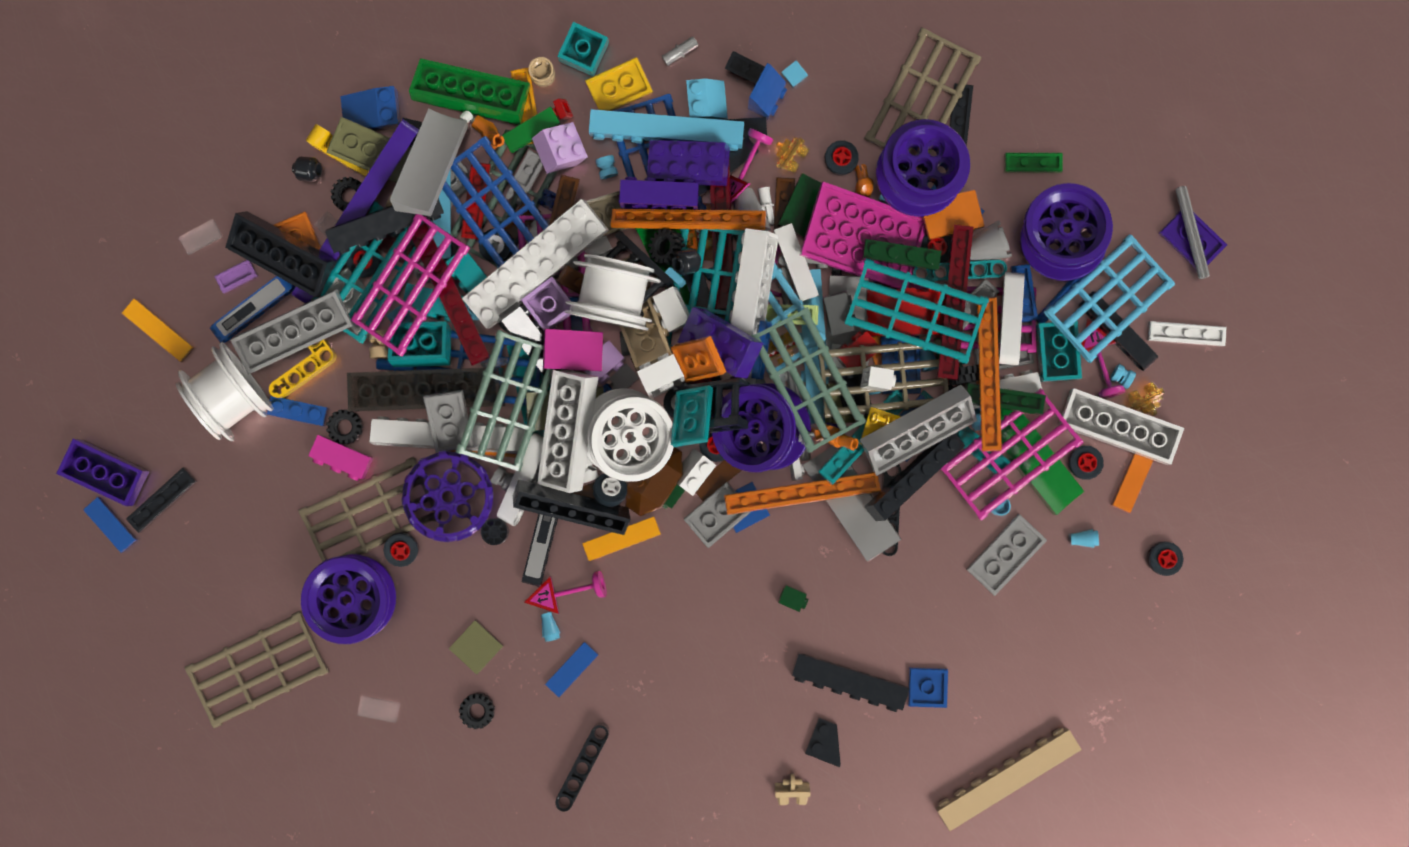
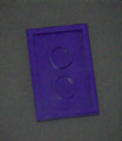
(1177, 237)

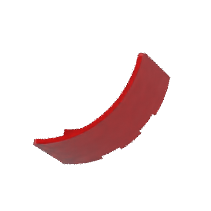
(907, 308)

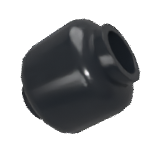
(307, 169)
(686, 261)

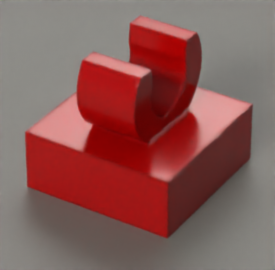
(562, 109)

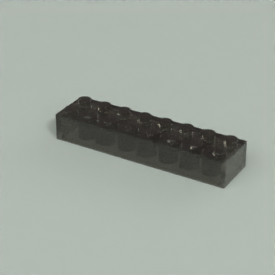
(407, 388)

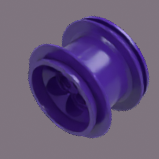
(951, 155)
(1069, 200)
(749, 455)
(317, 605)

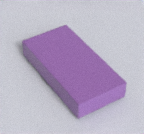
(236, 276)

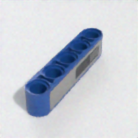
(251, 309)

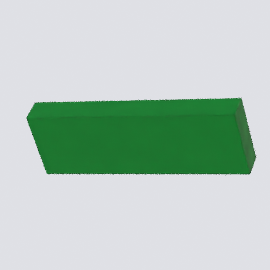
(526, 131)
(1033, 162)

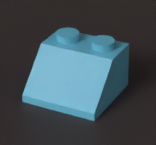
(706, 99)

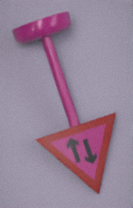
(737, 184)
(1091, 341)
(546, 598)

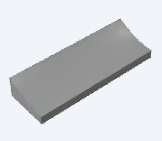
(428, 164)
(292, 331)
(919, 429)
(869, 535)

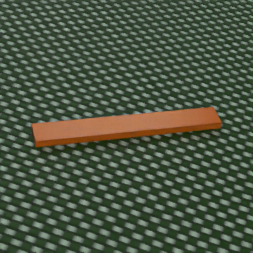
(688, 219)
(989, 378)
(801, 493)

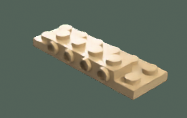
(650, 344)

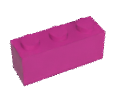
(340, 458)

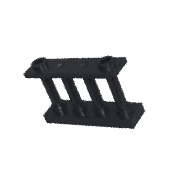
(637, 255)
(718, 423)

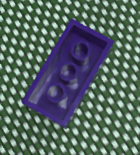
(691, 160)
(658, 194)
(734, 346)
(102, 472)

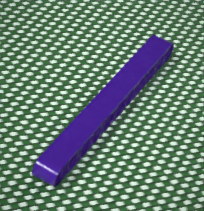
(371, 186)

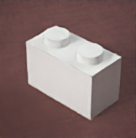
(672, 309)
(878, 379)
(695, 471)

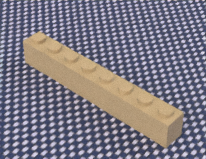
(1008, 778)

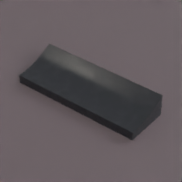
(280, 253)

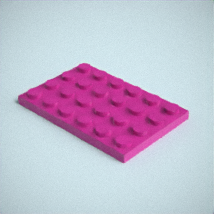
(844, 221)

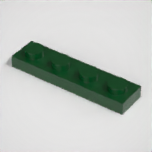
(901, 254)
(1013, 400)

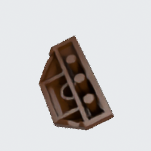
(653, 492)

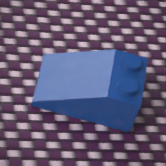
(767, 93)
(373, 108)

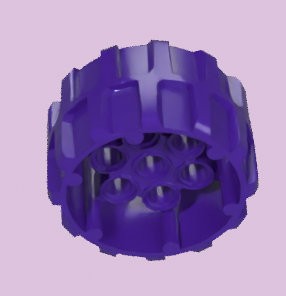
(440, 504)

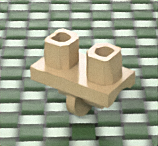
(792, 788)

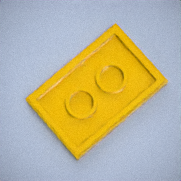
(619, 85)

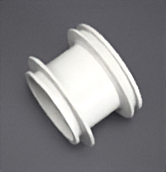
(612, 292)
(222, 393)
(655, 444)

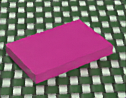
(572, 350)

